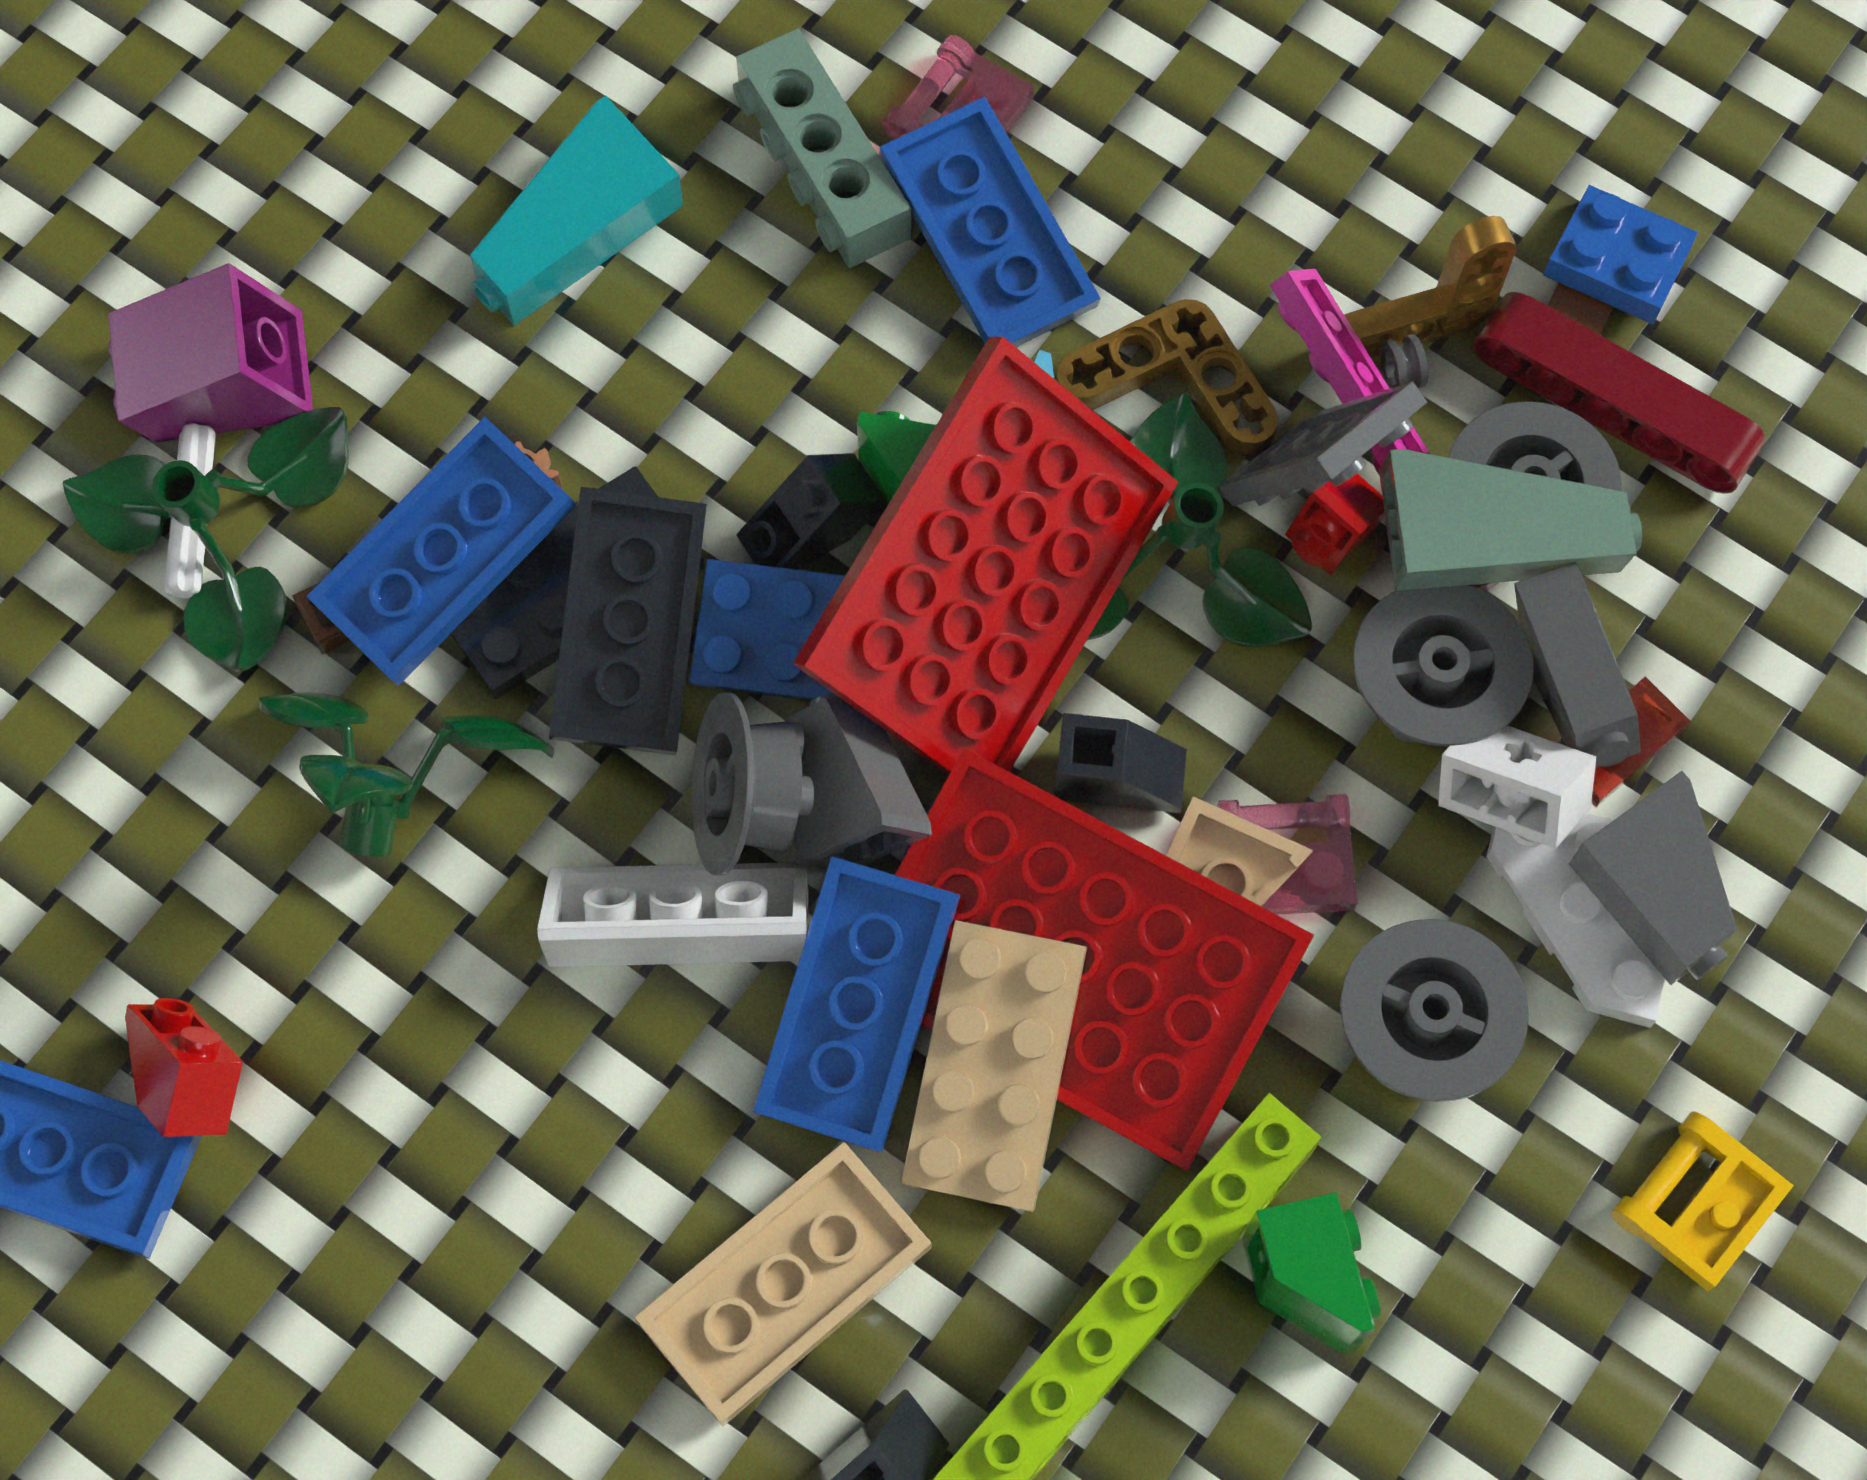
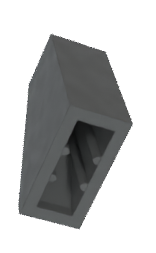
(1577, 666)
(860, 789)
(1662, 881)

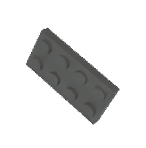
(1325, 446)

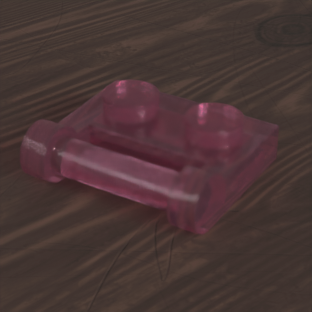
(1003, 90)
(1327, 876)

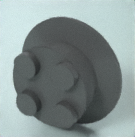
(1539, 442)
(1443, 664)
(746, 784)
(1434, 1010)

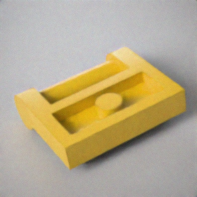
(1719, 1216)

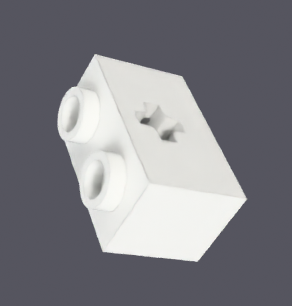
(1519, 784)

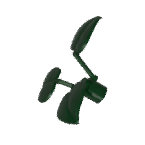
(127, 498)
(1254, 594)
(370, 788)

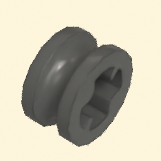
(1404, 362)

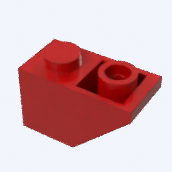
(1335, 522)
(181, 1069)

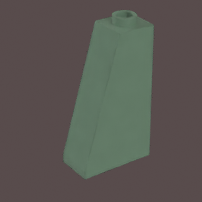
(1495, 525)

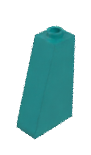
(575, 214)

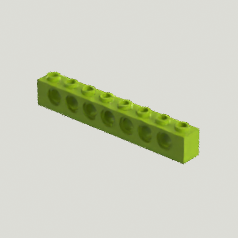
(1137, 1299)

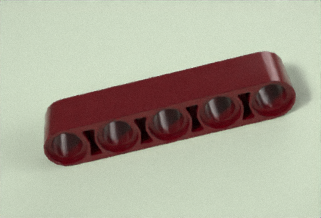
(1619, 392)

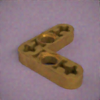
(1463, 296)
(1173, 353)

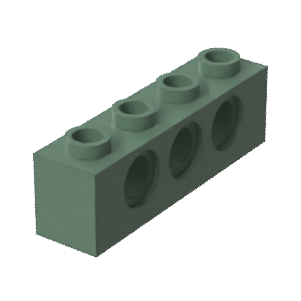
(791, 73)

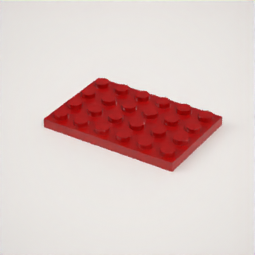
(987, 566)
(1172, 961)

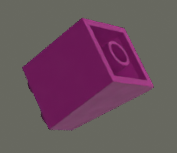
(209, 356)

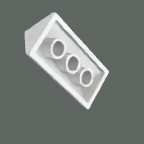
(674, 915)

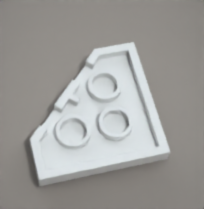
(1595, 951)

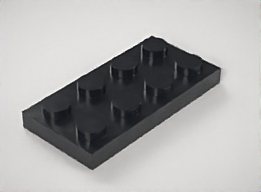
(522, 619)
(627, 621)

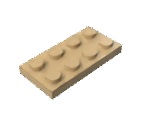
(994, 1065)
(783, 1283)

